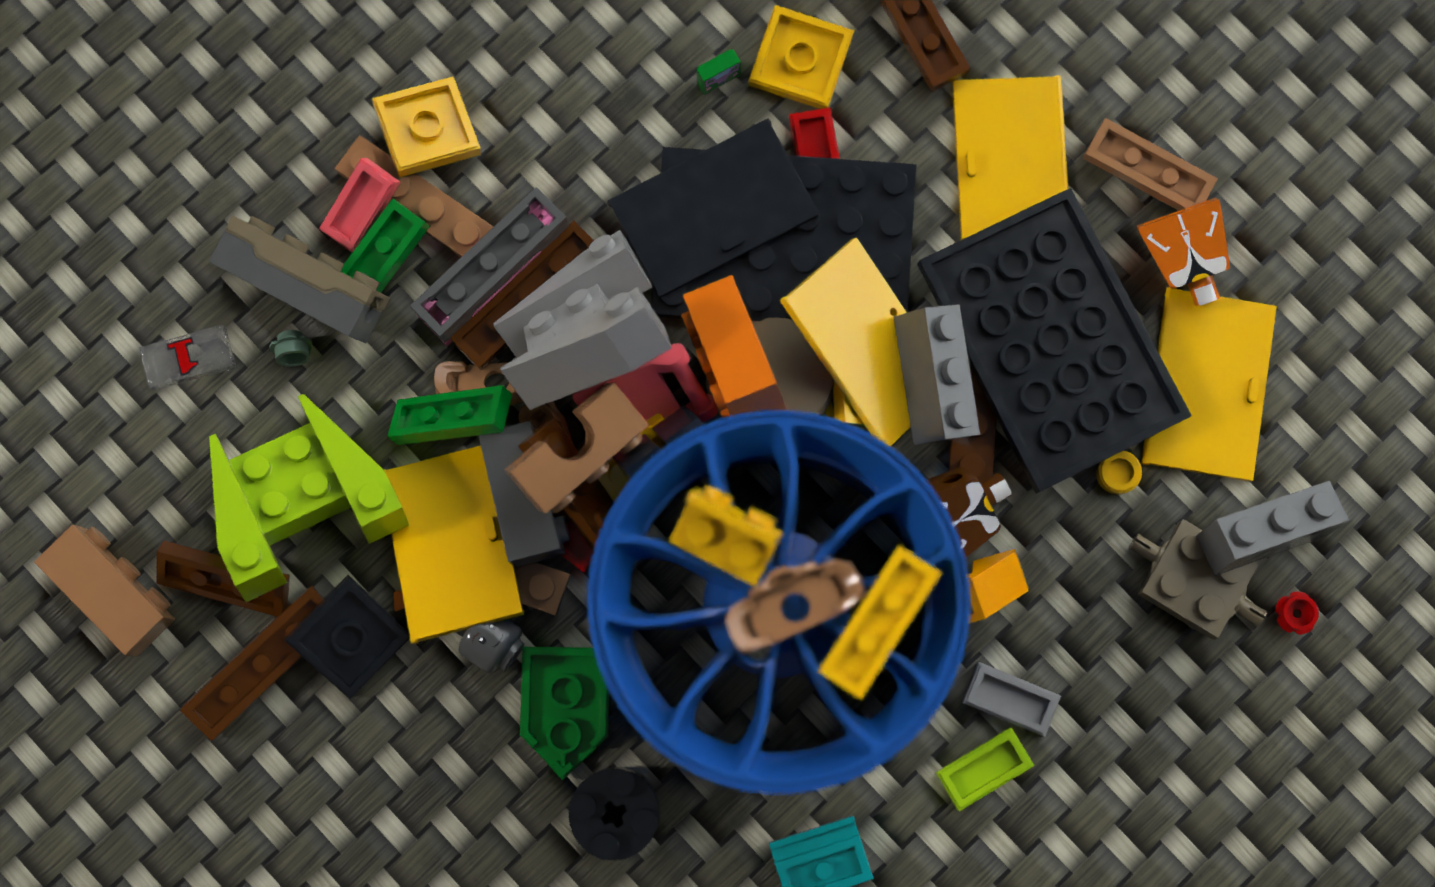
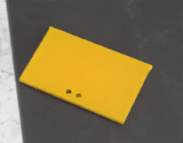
(1010, 144)
(853, 332)
(1217, 362)
(446, 553)

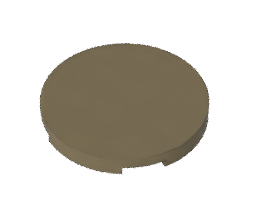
(795, 366)

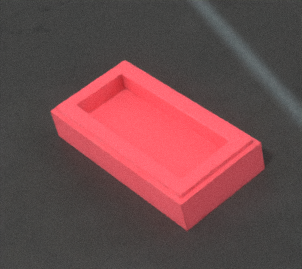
(359, 204)

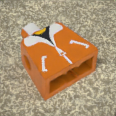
(1190, 248)

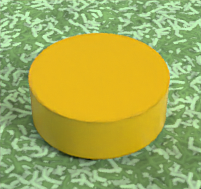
(1119, 473)

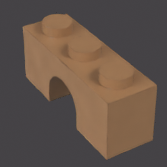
(609, 427)

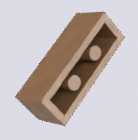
(106, 589)

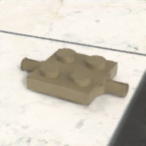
(1188, 589)

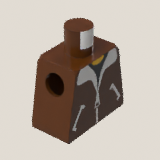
(971, 504)

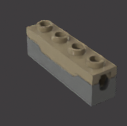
(299, 279)

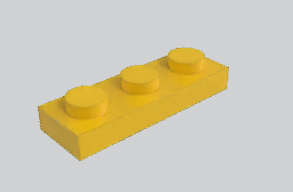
(879, 622)

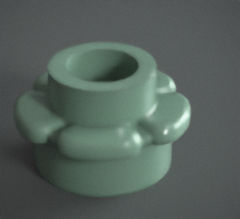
(291, 348)

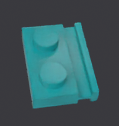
(822, 856)

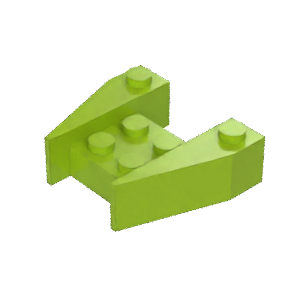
(291, 488)

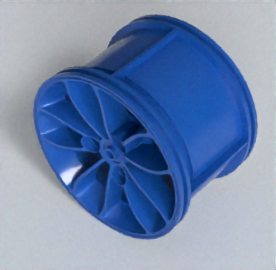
(892, 491)

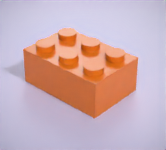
(730, 350)

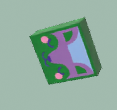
(718, 71)

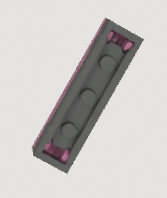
(490, 265)

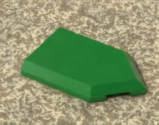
(563, 705)

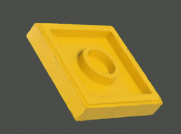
(800, 57)
(426, 126)

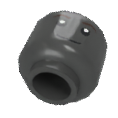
(492, 645)

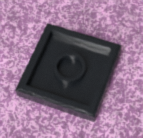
(348, 637)

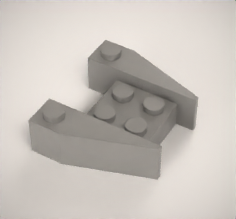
(583, 325)

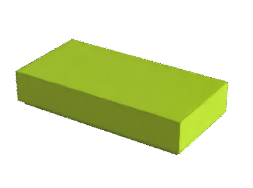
(984, 769)

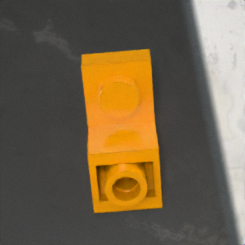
(995, 584)

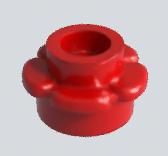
(1308, 613)

